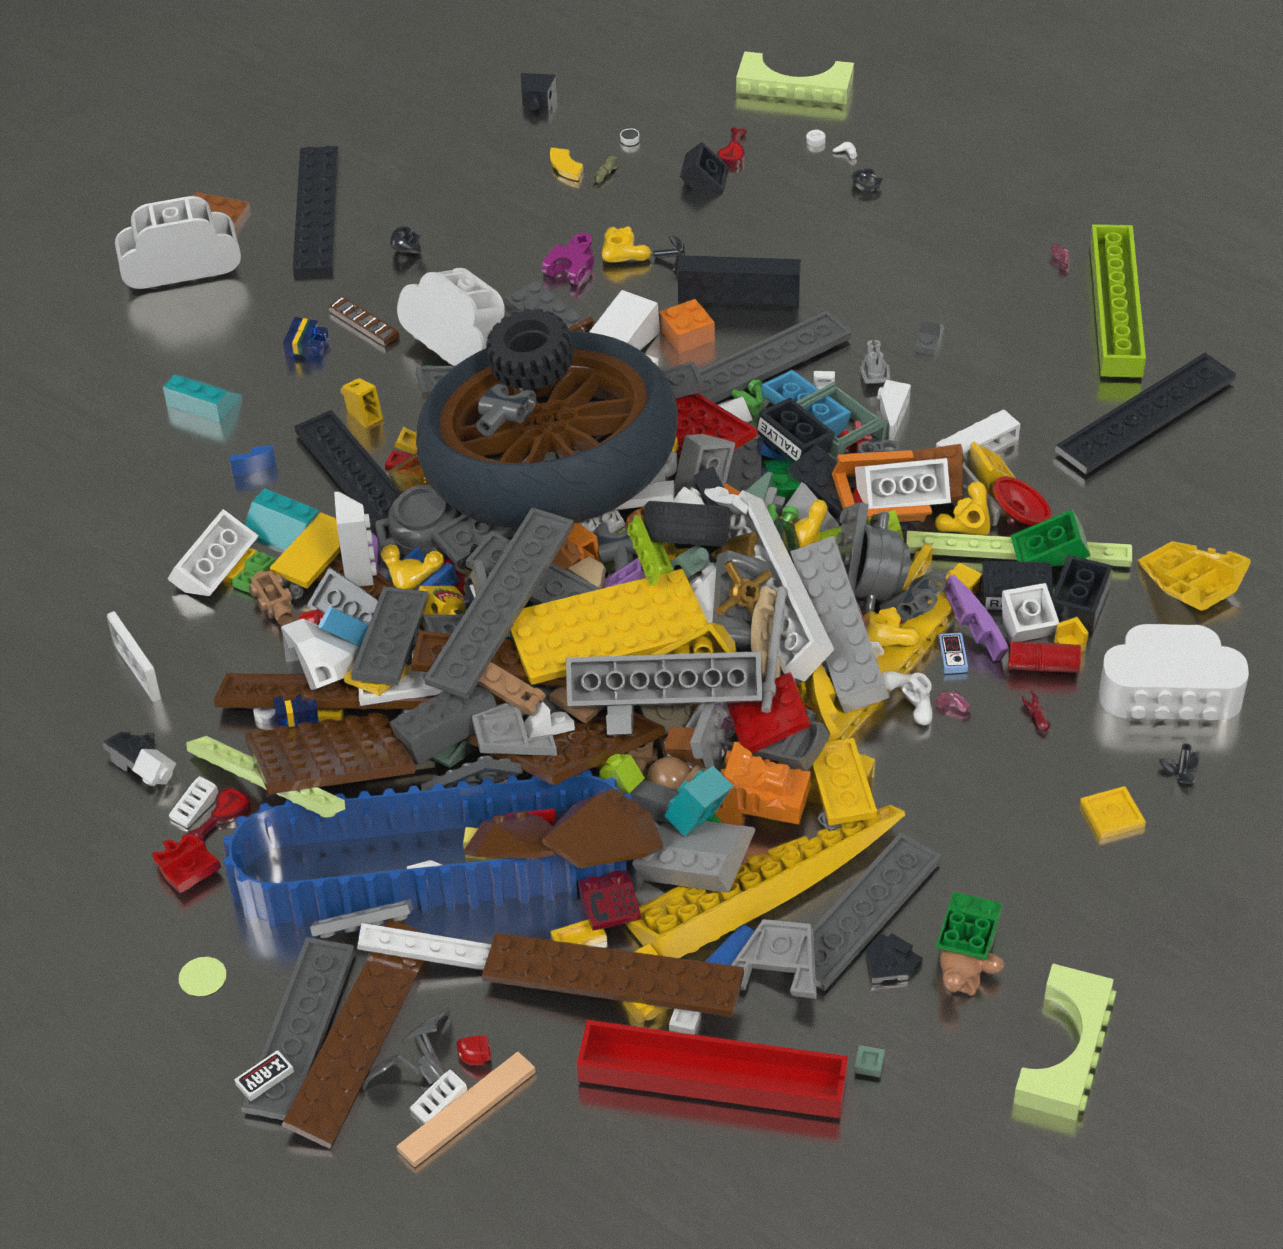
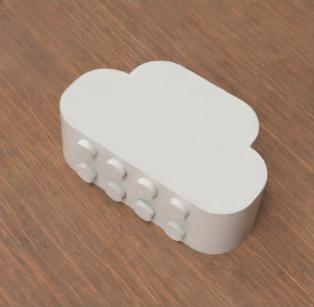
(176, 243)
(450, 313)
(1173, 675)

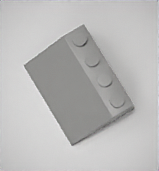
(702, 859)

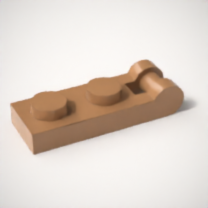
(511, 689)

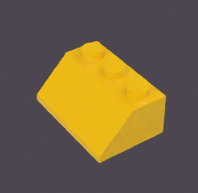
(707, 639)

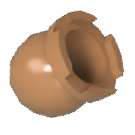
(671, 772)

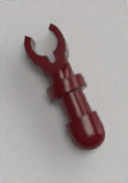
(1037, 712)

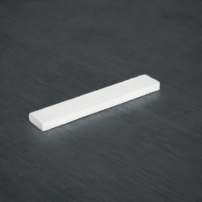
(423, 946)

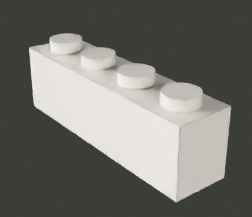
(991, 433)

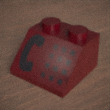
(609, 900)

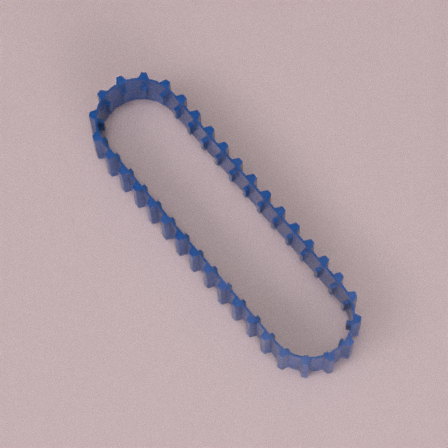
(404, 814)

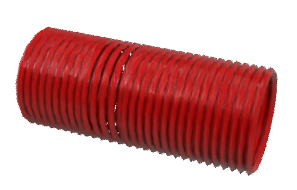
(1044, 657)

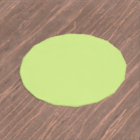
(202, 976)

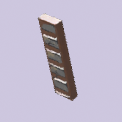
(364, 321)

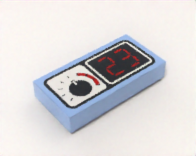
(953, 653)

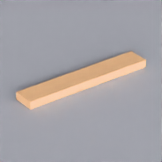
(465, 1109)

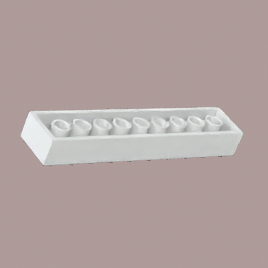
(803, 637)

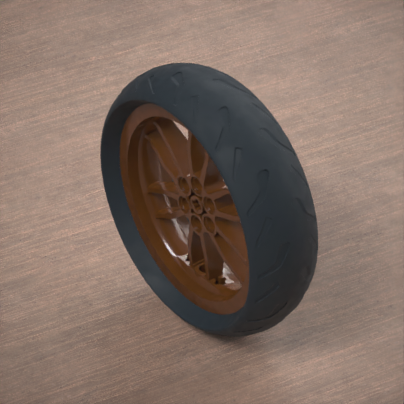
(576, 486)

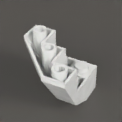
(321, 653)

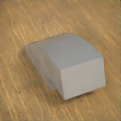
(620, 719)

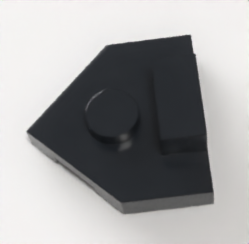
(127, 747)
(891, 959)

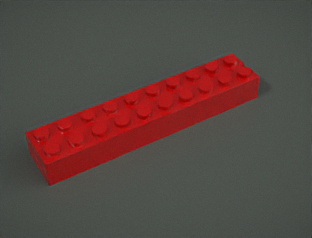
(712, 1068)

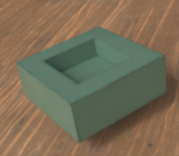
(869, 1061)

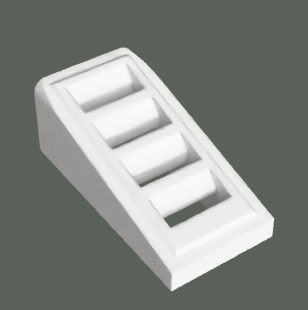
(199, 788)
(443, 1084)

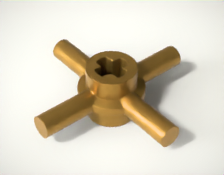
(743, 590)

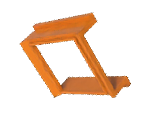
(846, 467)

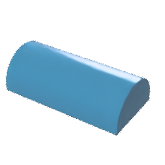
(796, 387)

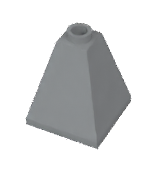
(802, 501)

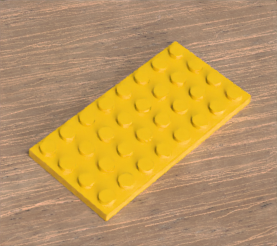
(606, 622)

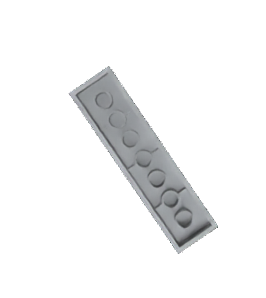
(830, 591)
(664, 679)

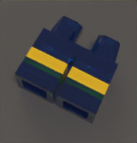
(305, 338)
(295, 711)

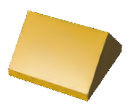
(987, 465)

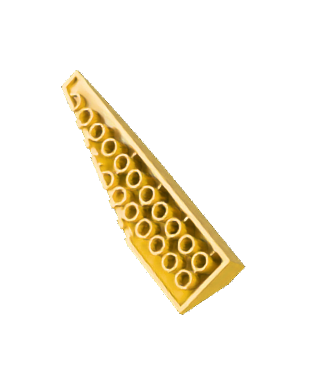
(695, 916)

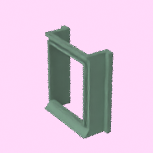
(870, 423)

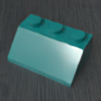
(199, 398)
(278, 518)

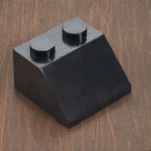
(703, 169)

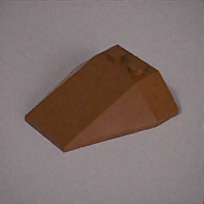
(604, 831)
(511, 837)

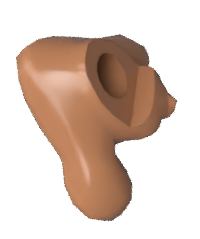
(963, 972)

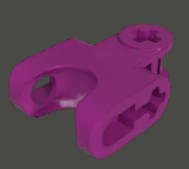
(575, 258)

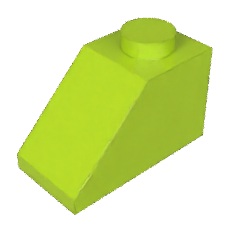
(624, 771)

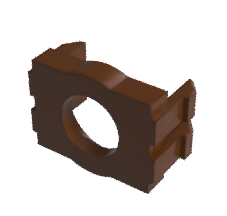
(585, 325)

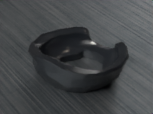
(866, 174)

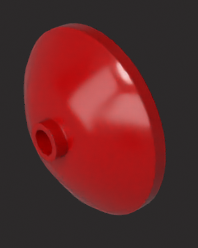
(1021, 501)

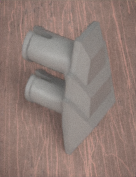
(874, 366)

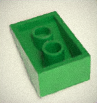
(781, 479)
(1052, 540)

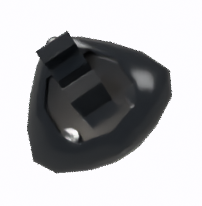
(406, 240)

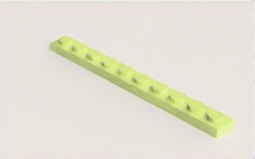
(1003, 548)
(244, 766)

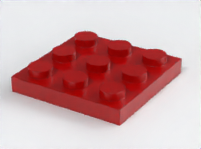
(763, 729)

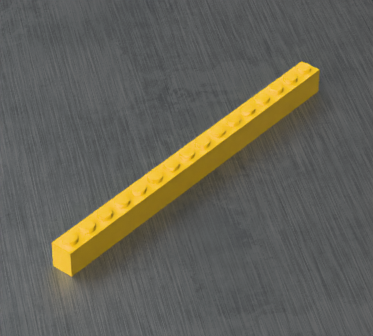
(902, 658)

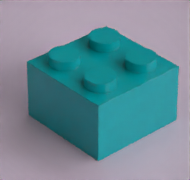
(698, 800)

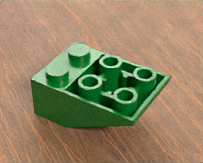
(970, 925)

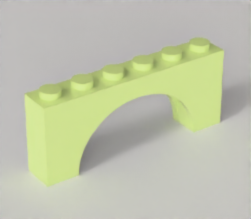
(828, 87)
(1062, 1086)

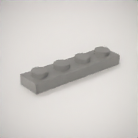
(351, 921)

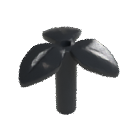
(680, 249)
(1187, 762)

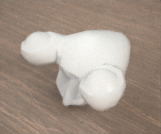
(915, 689)

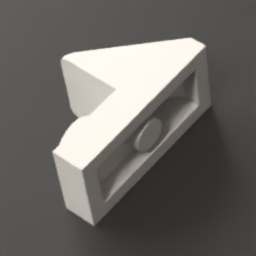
(544, 723)

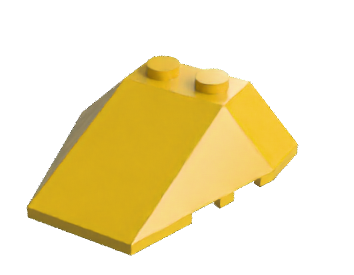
(1195, 575)

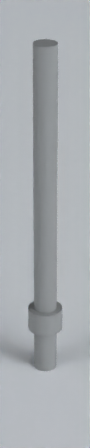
(769, 685)

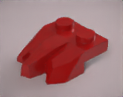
(185, 862)

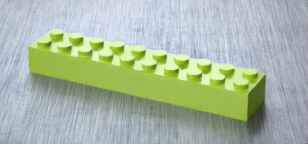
(1117, 301)

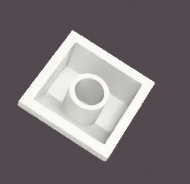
(1028, 613)

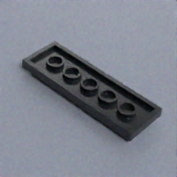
(816, 471)

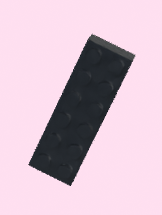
(739, 280)

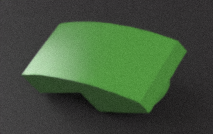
(255, 563)

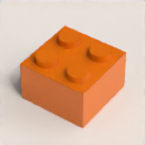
(687, 326)

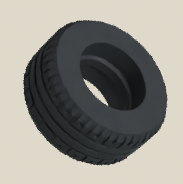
(687, 523)

